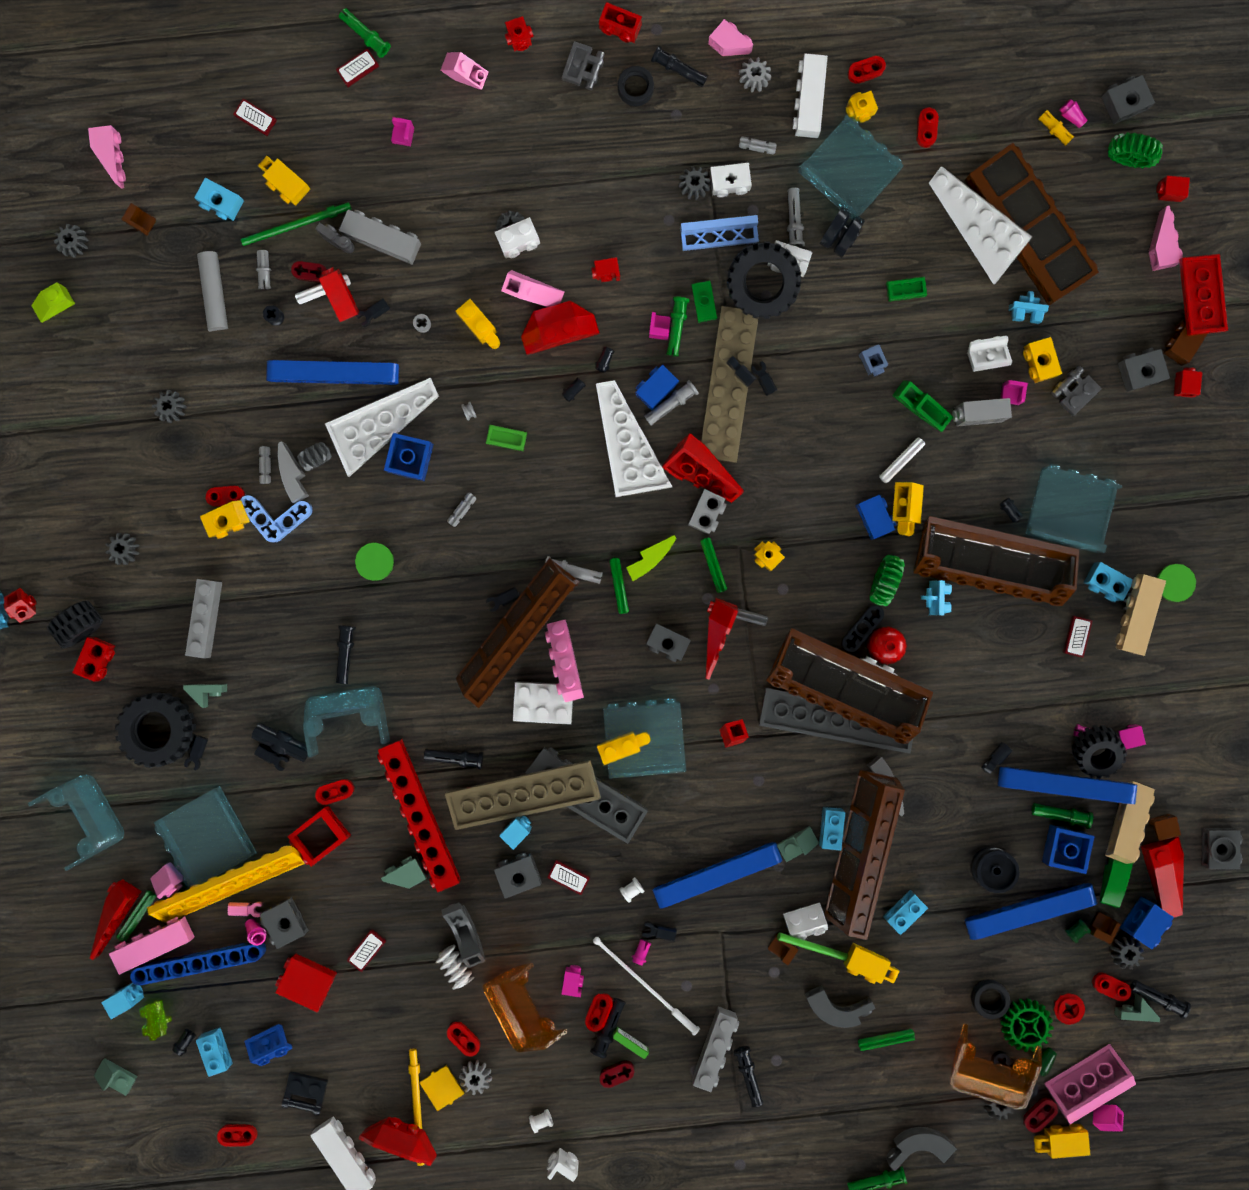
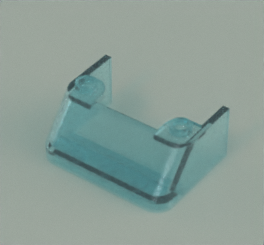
(364, 700)
(91, 812)

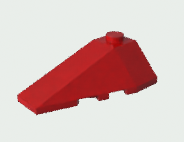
(697, 464)
(719, 624)
(1166, 871)
(116, 907)

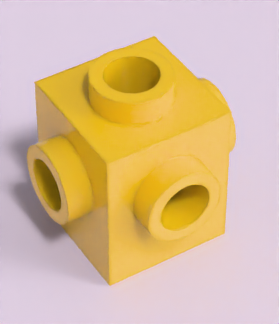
(861, 106)
(775, 556)

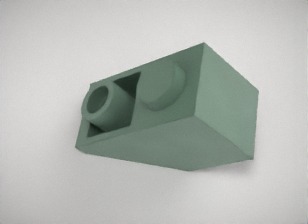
(407, 874)

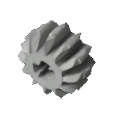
(752, 68)
(474, 1084)

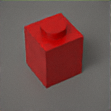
(1173, 188)
(1188, 383)
(734, 733)

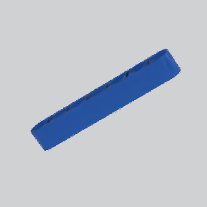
(332, 372)
(1067, 785)
(717, 875)
(1031, 911)
(190, 967)

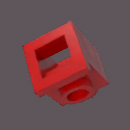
(606, 270)

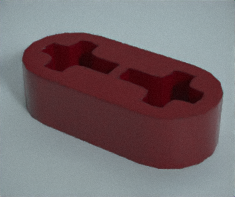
(310, 267)
(614, 1070)

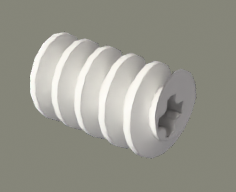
(454, 967)

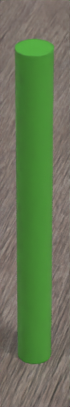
(812, 946)

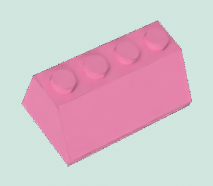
(1090, 1083)

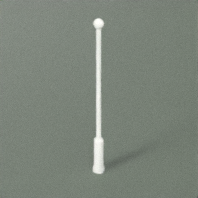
(675, 1012)

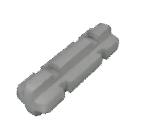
(757, 145)
(264, 465)
(461, 509)

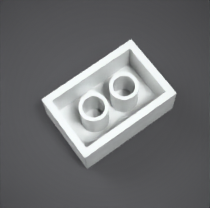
(540, 704)

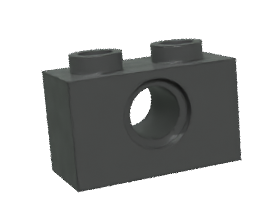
(679, 646)

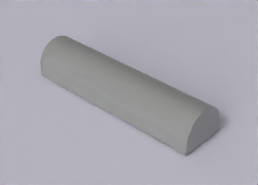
(212, 291)

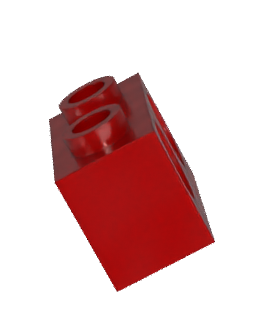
(89, 656)

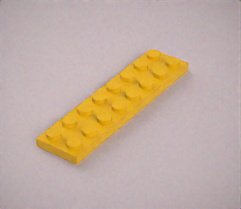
(227, 884)

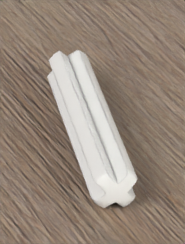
(315, 292)
(902, 460)

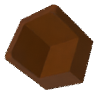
(138, 219)
(1166, 826)
(1104, 927)
(783, 950)

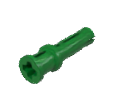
(371, 38)
(677, 316)
(1070, 816)
(886, 1179)

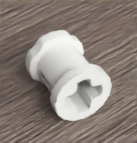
(631, 890)
(541, 1121)

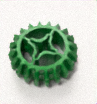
(1135, 150)
(887, 580)
(1015, 1038)

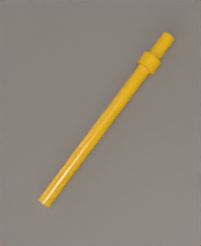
(414, 1070)

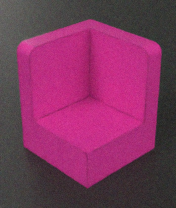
(402, 131)
(659, 327)
(1015, 391)
(1132, 736)
(1108, 1118)

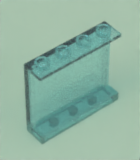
(851, 167)
(1072, 508)
(666, 746)
(204, 837)

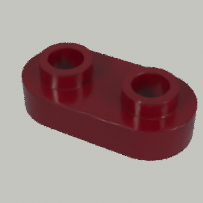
(1041, 1116)

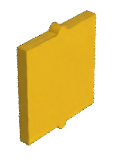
(442, 1088)

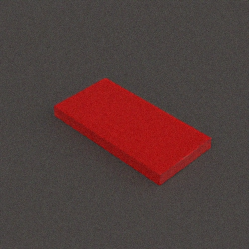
(1203, 294)

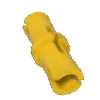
(1056, 127)

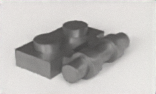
(577, 63)
(330, 235)
(1080, 395)

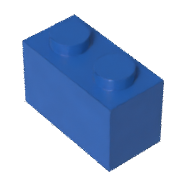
(656, 387)
(876, 517)

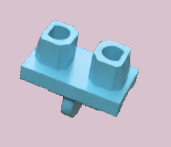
(1027, 306)
(935, 597)

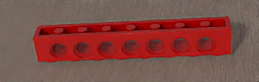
(428, 822)

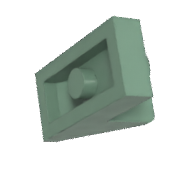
(200, 692)
(797, 844)
(1139, 1012)
(114, 1076)

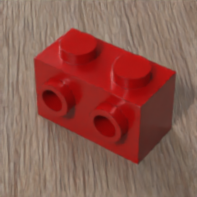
(620, 23)

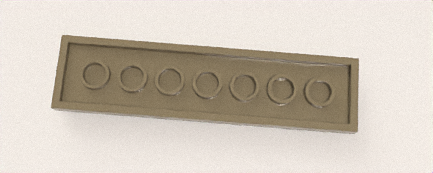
(726, 392)
(523, 795)

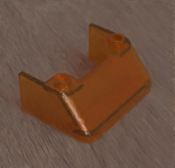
(517, 1012)
(994, 1081)

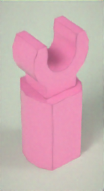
(243, 909)

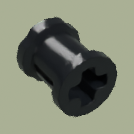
(273, 321)

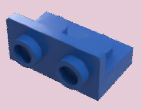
(267, 1045)

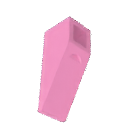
(105, 145)
(1164, 247)
(531, 290)

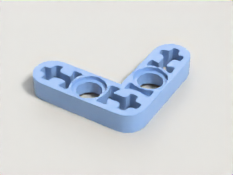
(278, 524)

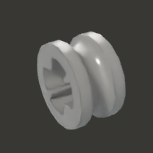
(422, 317)
(468, 410)

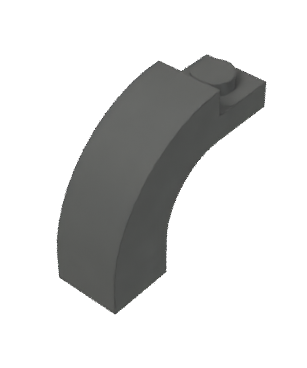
(465, 934)
(838, 1015)
(920, 1139)

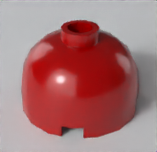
(886, 645)

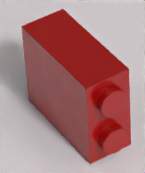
(305, 982)

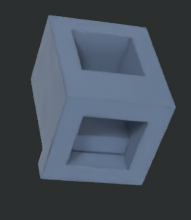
(874, 353)

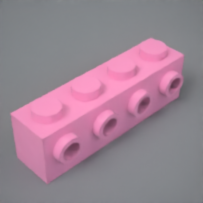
(565, 663)
(151, 945)

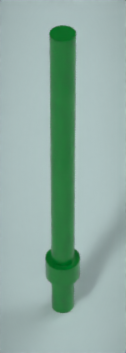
(331, 212)

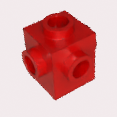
(518, 34)
(20, 605)

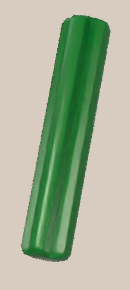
(713, 565)
(619, 585)
(136, 916)
(886, 1039)

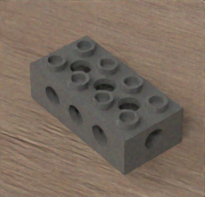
(607, 818)

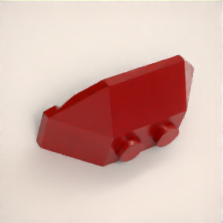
(557, 327)
(400, 1140)

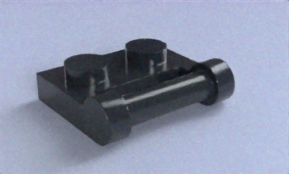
(305, 1086)

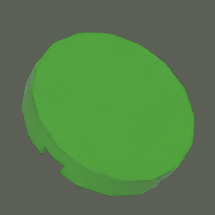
(374, 561)
(1179, 582)

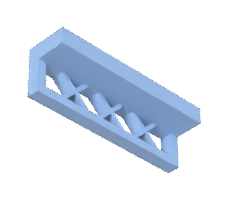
(722, 226)

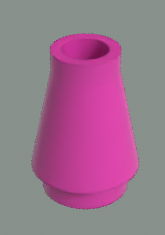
(1073, 113)
(255, 933)

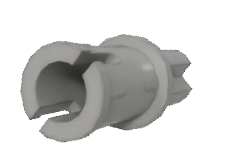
(263, 269)

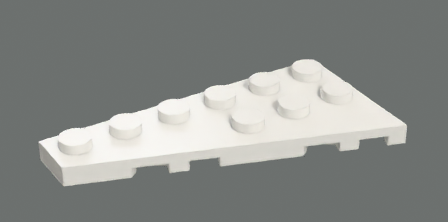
(985, 229)
(368, 429)
(629, 453)

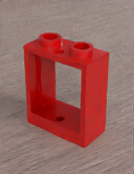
(338, 294)
(333, 823)

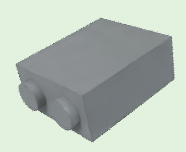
(982, 412)

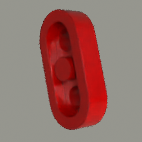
(865, 69)
(927, 126)
(224, 495)
(335, 791)
(1112, 988)
(598, 1011)
(462, 1039)
(238, 1135)

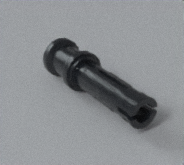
(671, 62)
(345, 644)
(463, 758)
(1168, 1001)
(605, 1036)
(747, 1067)

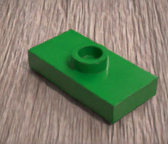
(906, 289)
(704, 301)

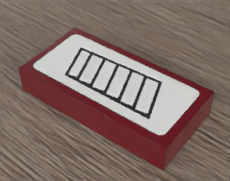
(357, 67)
(255, 117)
(1077, 636)
(568, 877)
(366, 950)

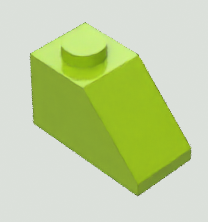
(52, 301)

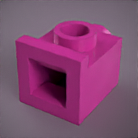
(572, 981)

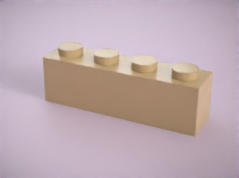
(1140, 614)
(1130, 825)

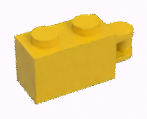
(284, 180)
(478, 324)
(907, 506)
(622, 746)
(869, 965)
(1063, 1141)

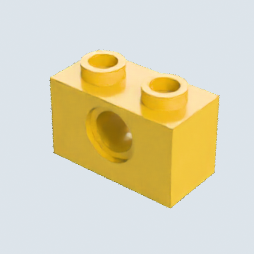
(1045, 349)
(214, 520)

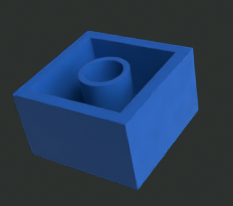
(408, 457)
(1068, 849)
(1147, 923)

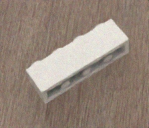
(811, 95)
(342, 1156)

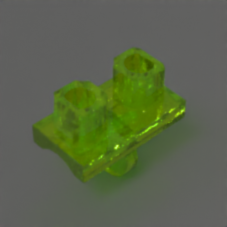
(156, 1020)

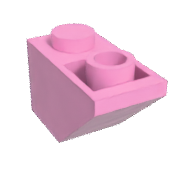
(729, 41)
(464, 70)
(167, 881)

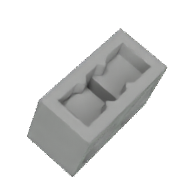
(703, 510)

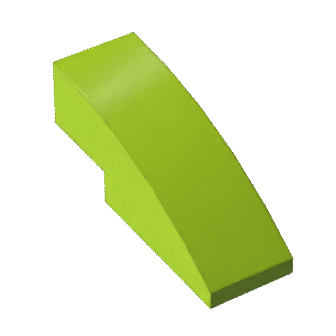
(651, 557)

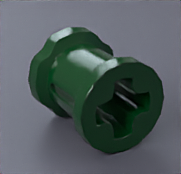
(1077, 931)

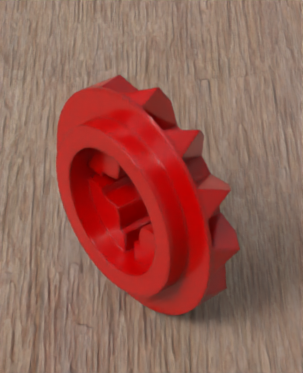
(1078, 1009)

